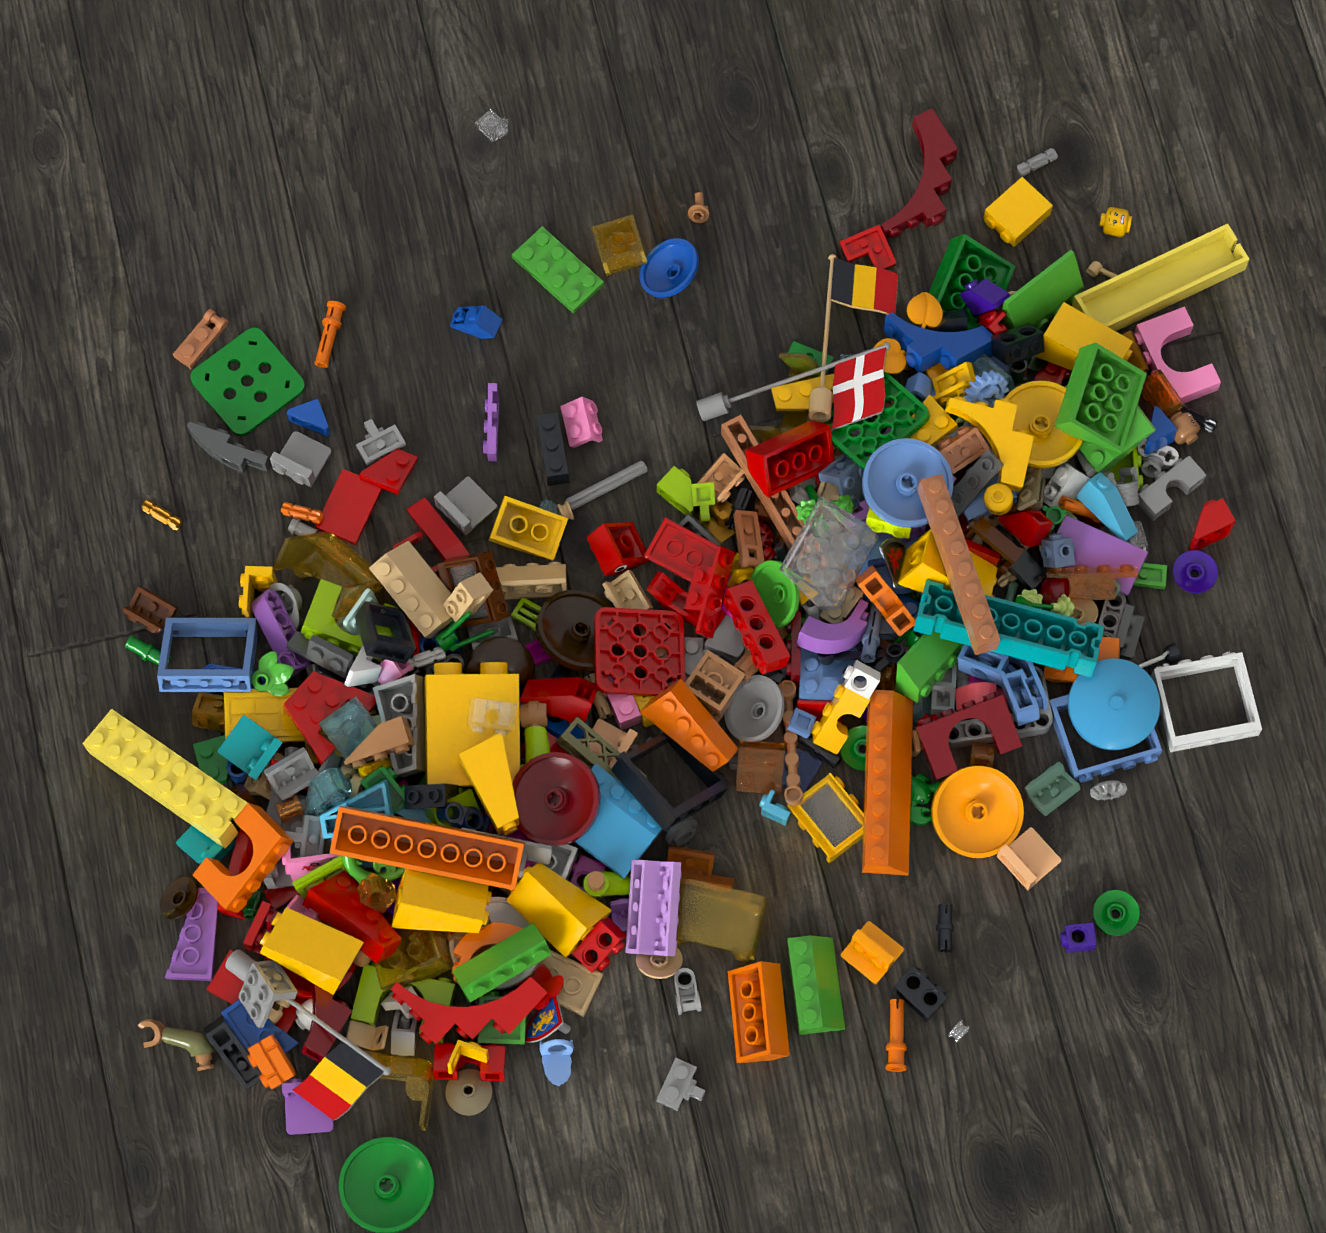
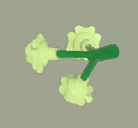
(1032, 599)

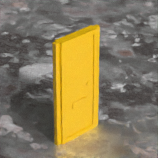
(263, 710)

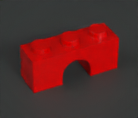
(491, 1071)

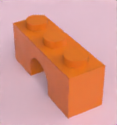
(886, 600)

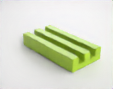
(523, 620)

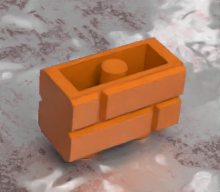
(272, 1062)

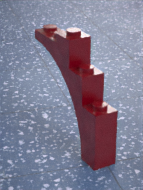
(925, 204)
(326, 1009)

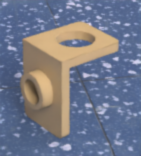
(367, 1035)

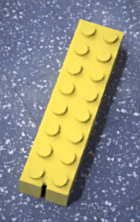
(1164, 280)
(166, 777)

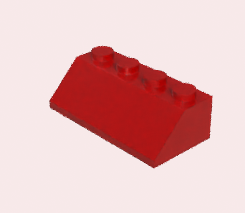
(790, 457)

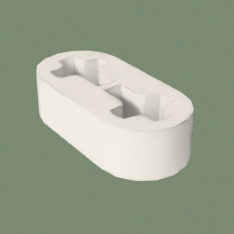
(1160, 453)

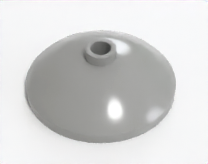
(749, 700)

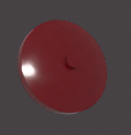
(556, 798)

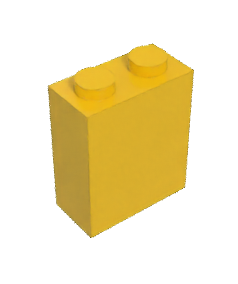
(1017, 212)

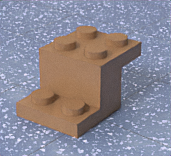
(714, 684)

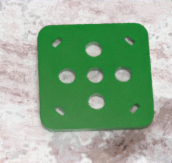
(244, 403)
(896, 417)

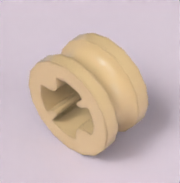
(565, 510)

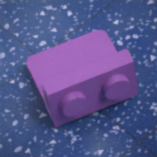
(301, 1115)

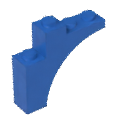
(928, 347)

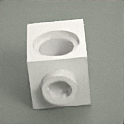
(865, 687)

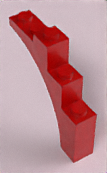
(439, 1019)

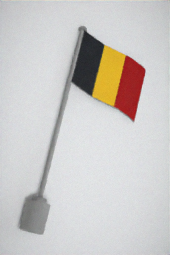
(340, 1075)

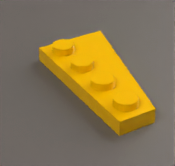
(797, 395)

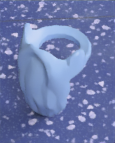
(557, 1060)

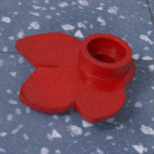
(551, 984)

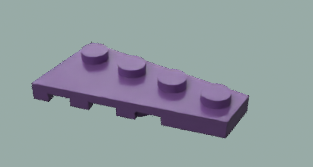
(197, 942)

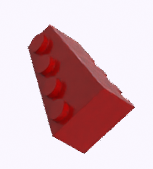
(340, 905)

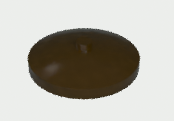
(567, 628)

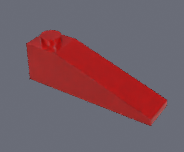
(436, 530)

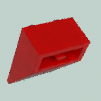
(563, 696)

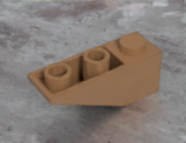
(383, 740)

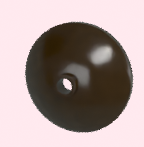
(504, 650)

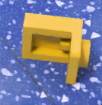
(739, 574)

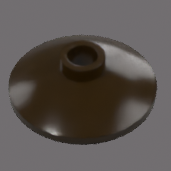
(178, 898)

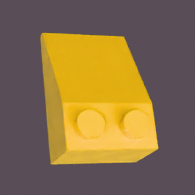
(528, 528)

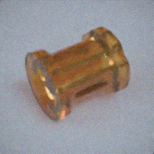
(289, 808)

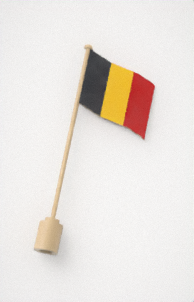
(860, 289)

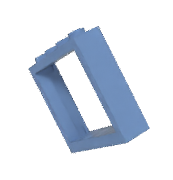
(208, 679)
(1061, 704)

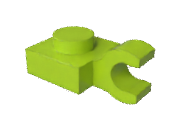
(703, 496)

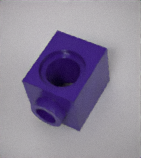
(1086, 930)

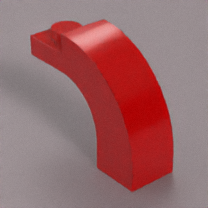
(674, 598)

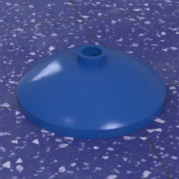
(669, 268)

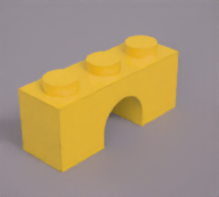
(831, 733)

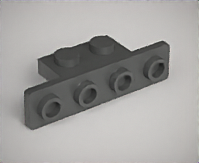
(975, 481)
(322, 653)

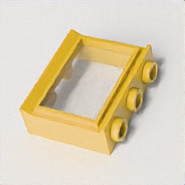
(830, 816)

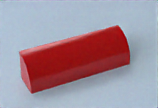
(239, 862)

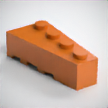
(690, 725)

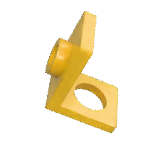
(468, 1049)

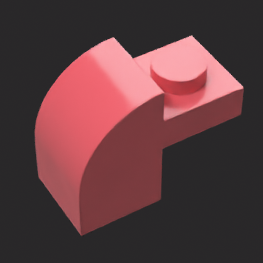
(975, 692)

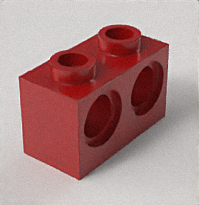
(597, 941)

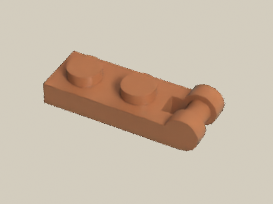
(200, 339)
(748, 538)

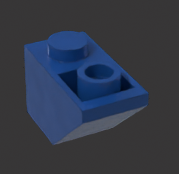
(476, 321)

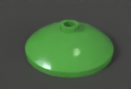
(776, 591)

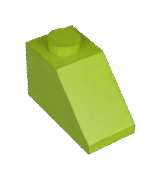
(677, 490)

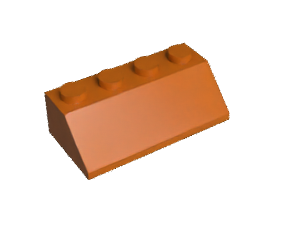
(758, 1012)

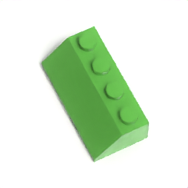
(925, 665)
(501, 962)
(815, 984)

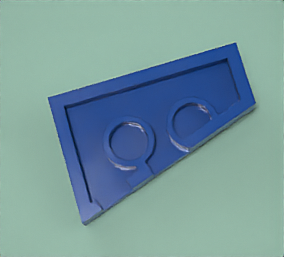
(249, 1033)

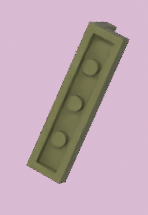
(575, 747)

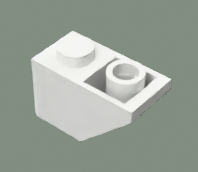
(1066, 482)

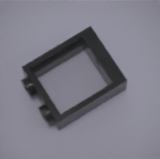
(395, 648)

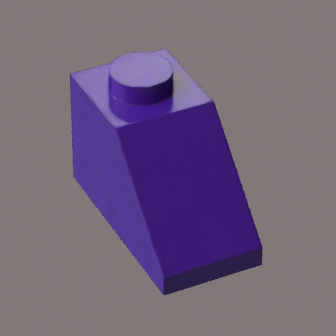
(983, 296)

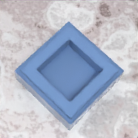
(801, 723)

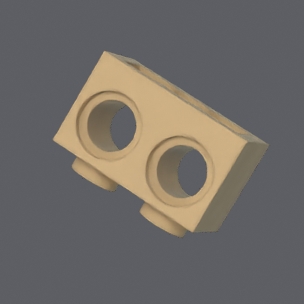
(468, 596)

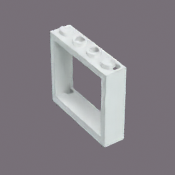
(1214, 736)

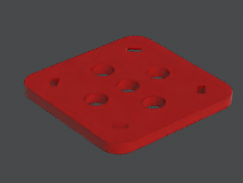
(622, 667)

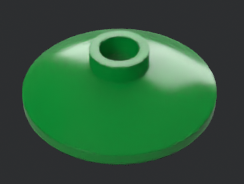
(850, 749)
(1123, 904)

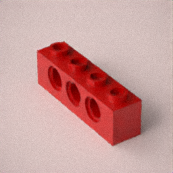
(747, 596)

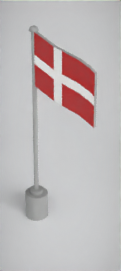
(856, 389)

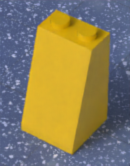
(1075, 330)
(924, 562)
(491, 779)
(440, 903)
(556, 907)
(310, 949)

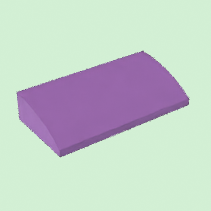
(1099, 548)

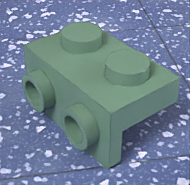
(1051, 789)

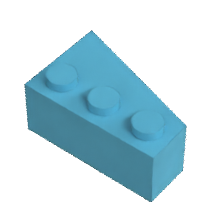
(372, 799)

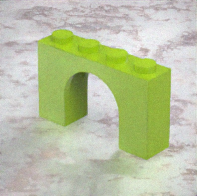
(322, 624)
(370, 995)

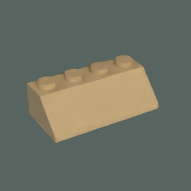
(532, 580)
(414, 588)

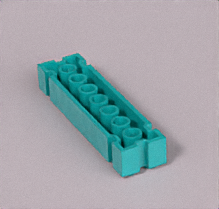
(1023, 630)

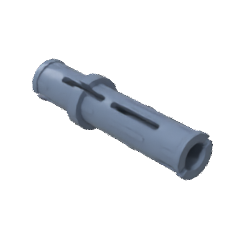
(871, 639)

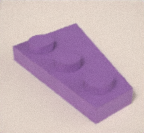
(491, 425)

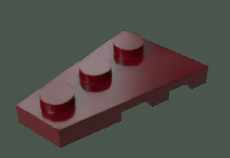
(793, 665)

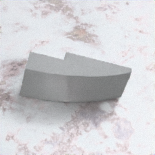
(944, 693)

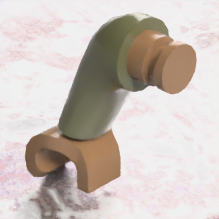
(192, 1041)

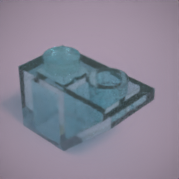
(326, 790)

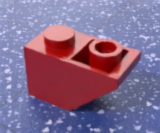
(1027, 526)

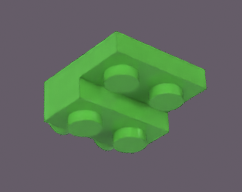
(490, 1034)

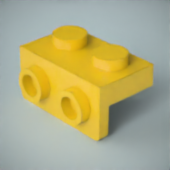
(953, 383)

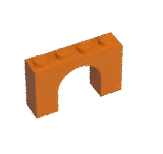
(268, 847)

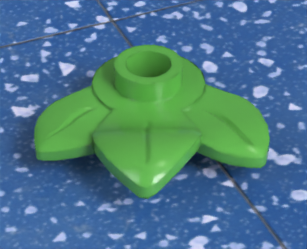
(274, 673)

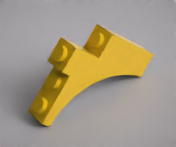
(996, 426)

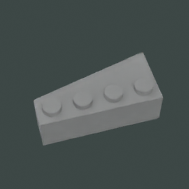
(405, 699)

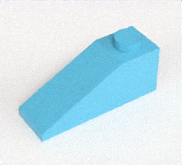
(1108, 506)

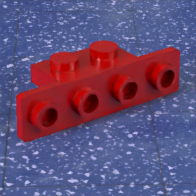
(708, 591)

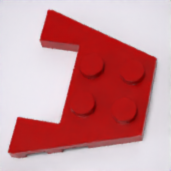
(314, 702)

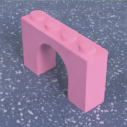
(1163, 329)

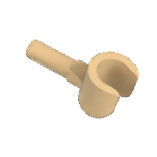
(1096, 268)

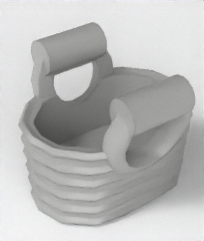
(1128, 491)

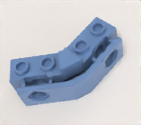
(996, 669)

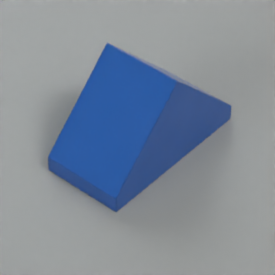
(309, 416)
(1164, 432)

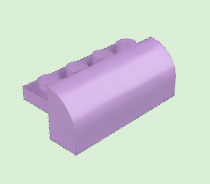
(653, 907)

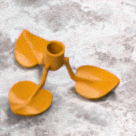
(922, 310)

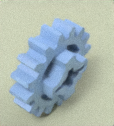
(987, 388)

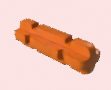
(302, 512)

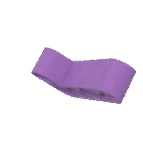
(278, 628)

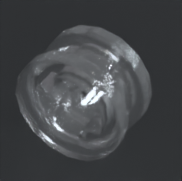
(959, 1031)

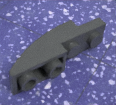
(219, 446)

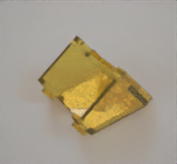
(720, 917)

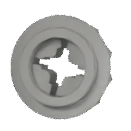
(1108, 790)

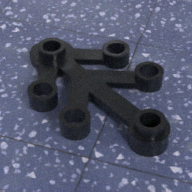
(888, 654)

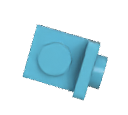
(774, 812)

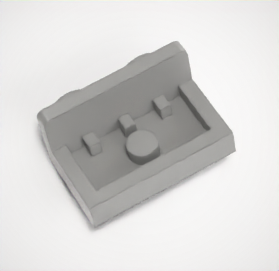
(291, 774)

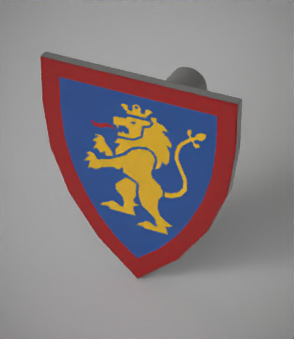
(546, 1022)

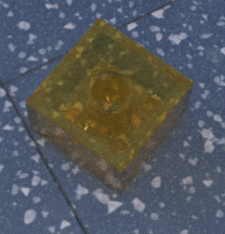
(619, 245)

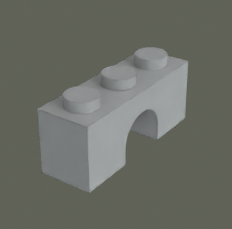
(1183, 475)

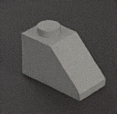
(404, 1035)

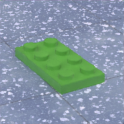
(557, 269)

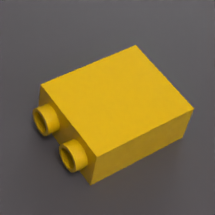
(446, 716)

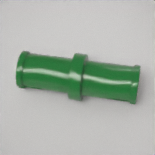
(147, 651)

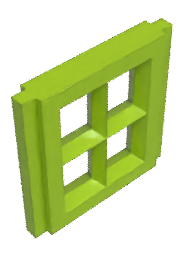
(319, 875)

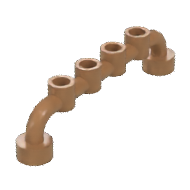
(793, 792)

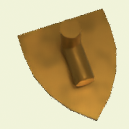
(719, 516)

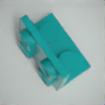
(249, 747)
(200, 846)

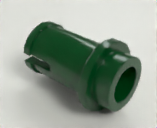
(253, 905)

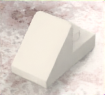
(363, 670)

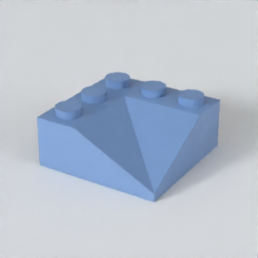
(821, 680)

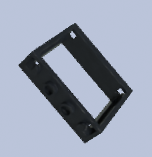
(651, 798)

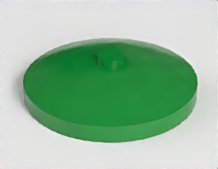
(386, 1185)

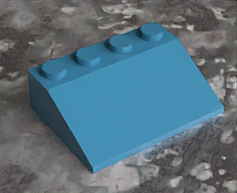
(621, 828)

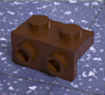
(150, 610)

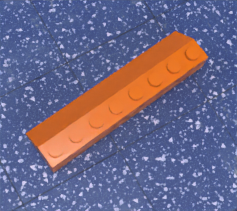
(887, 784)
(427, 847)

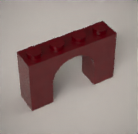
(935, 732)

